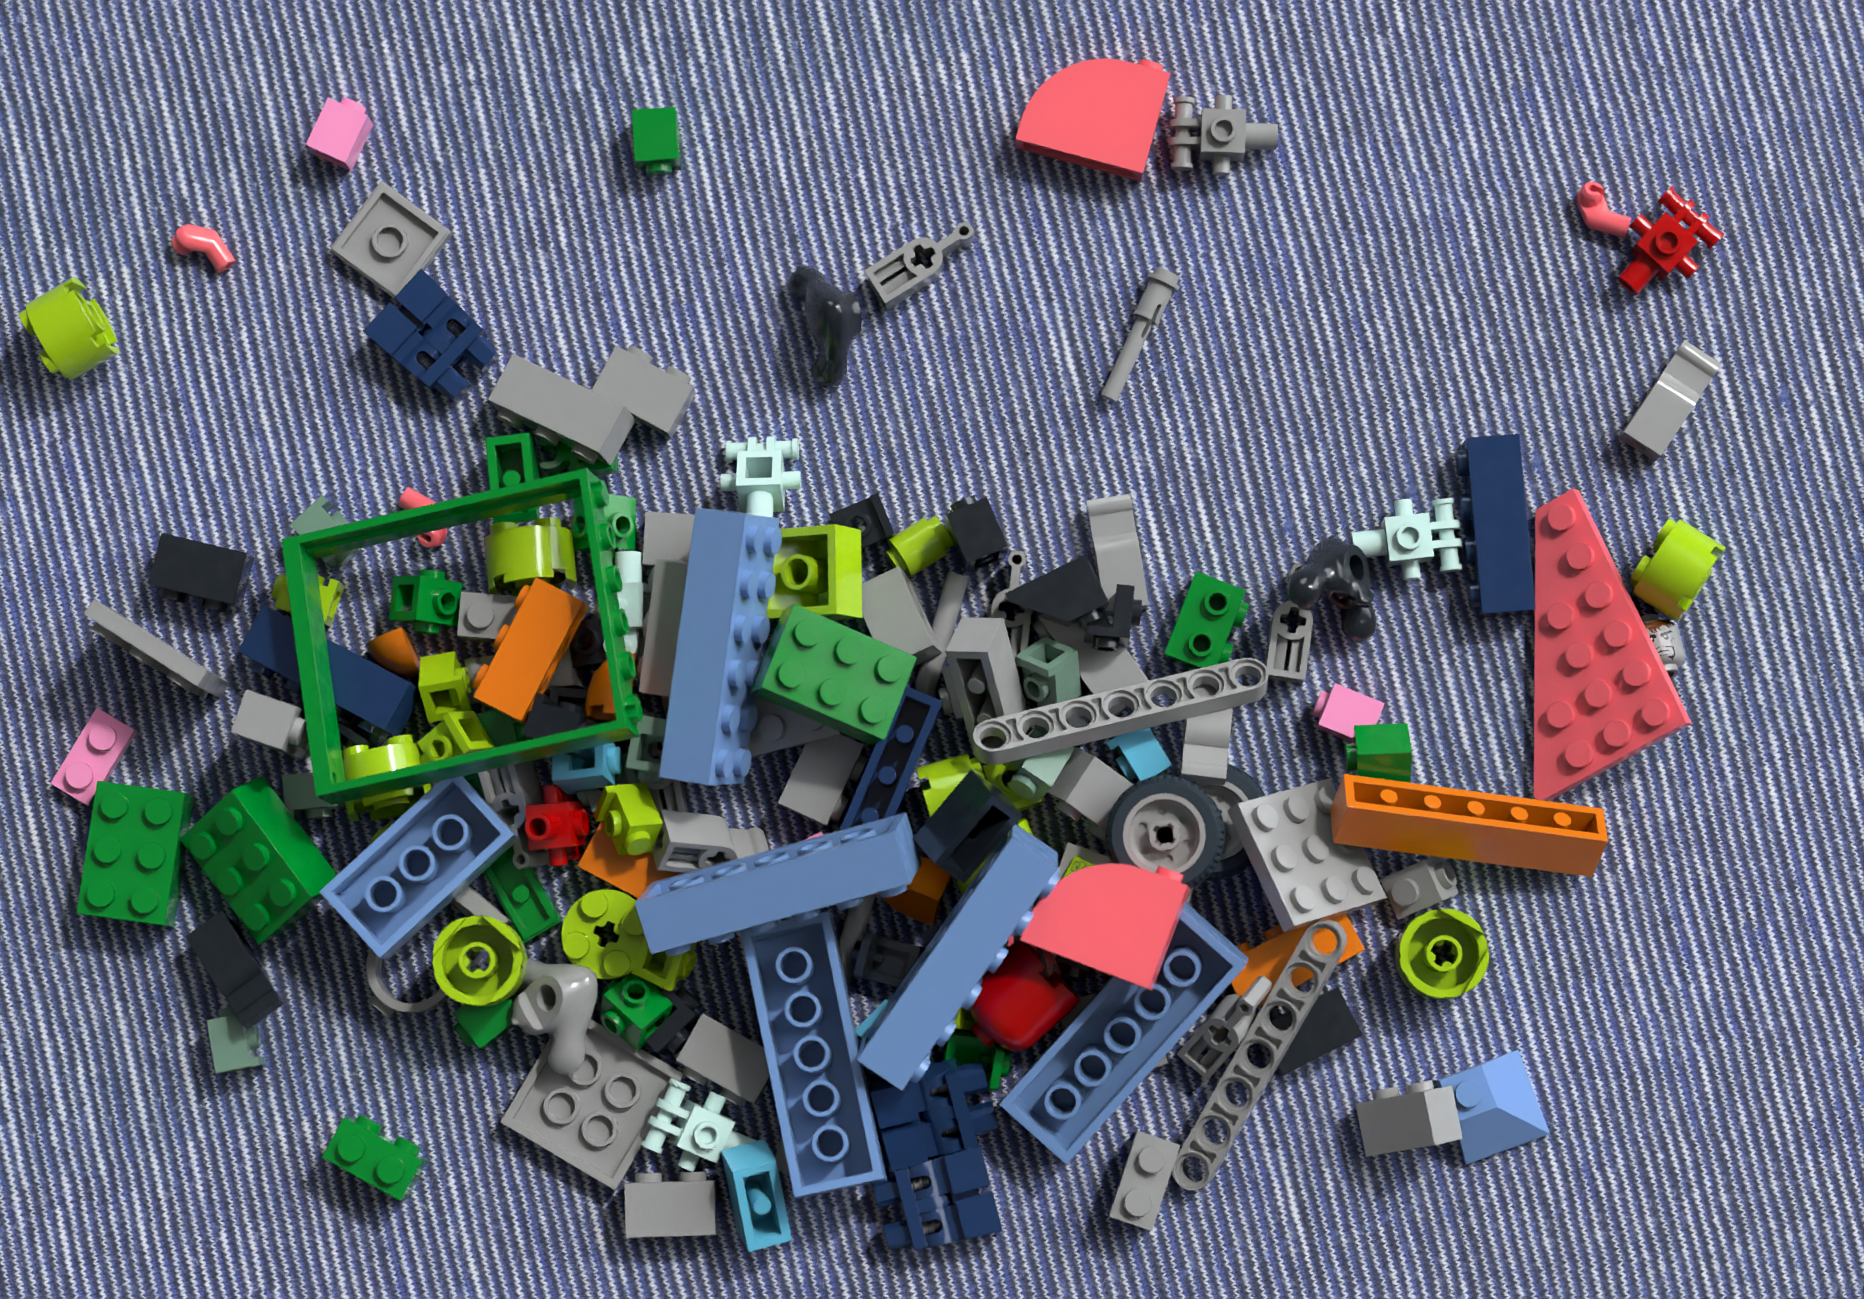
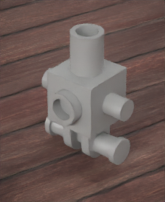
(1222, 134)

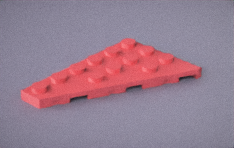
(1595, 666)

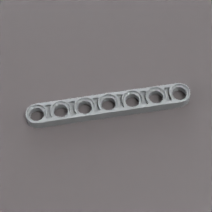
(1106, 725)
(1274, 1039)

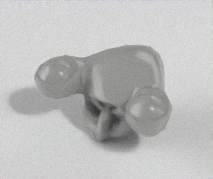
(557, 1002)

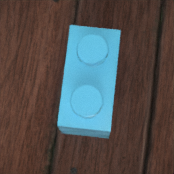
(756, 1195)

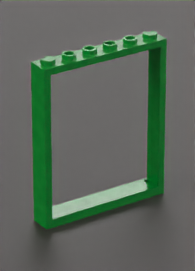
(312, 647)

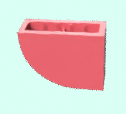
(1097, 115)
(1111, 919)

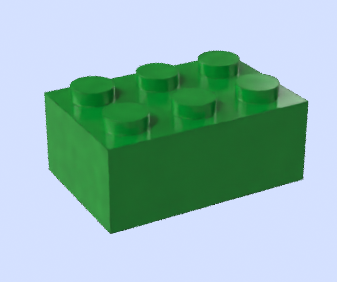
(833, 675)
(135, 854)
(259, 859)

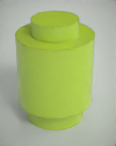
(919, 545)

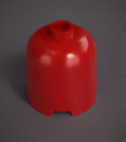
(1020, 1001)

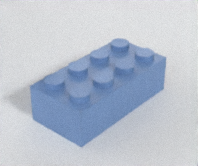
(419, 865)

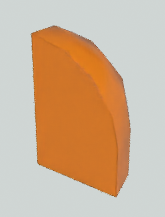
(395, 653)
(599, 696)
(923, 893)

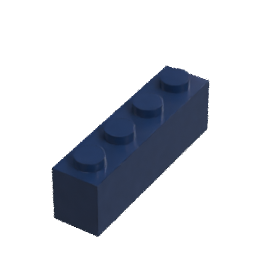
(1496, 526)
(358, 685)
(894, 760)

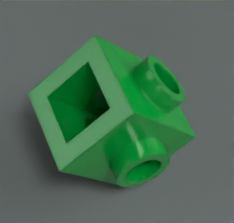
(621, 516)
(425, 601)
(633, 1009)

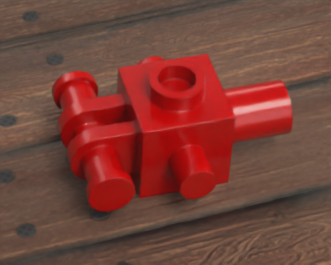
(1667, 243)
(557, 825)

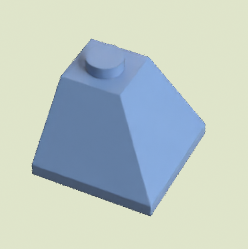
(1495, 1107)

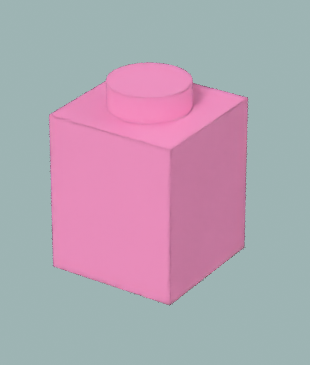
(340, 132)
(1343, 709)

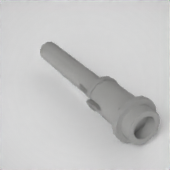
(1148, 313)

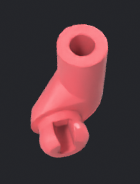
(1596, 211)
(205, 240)
(413, 499)

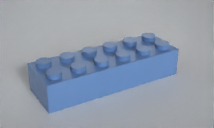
(720, 647)
(779, 885)
(957, 957)
(1121, 1039)
(813, 1056)

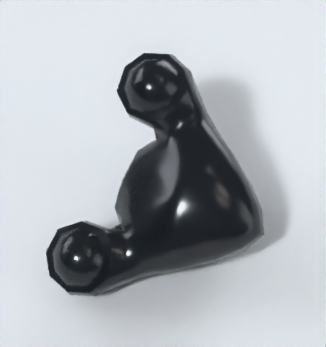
(832, 320)
(1344, 579)

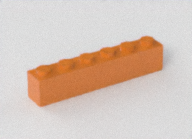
(1468, 825)

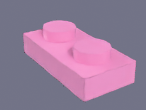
(93, 756)

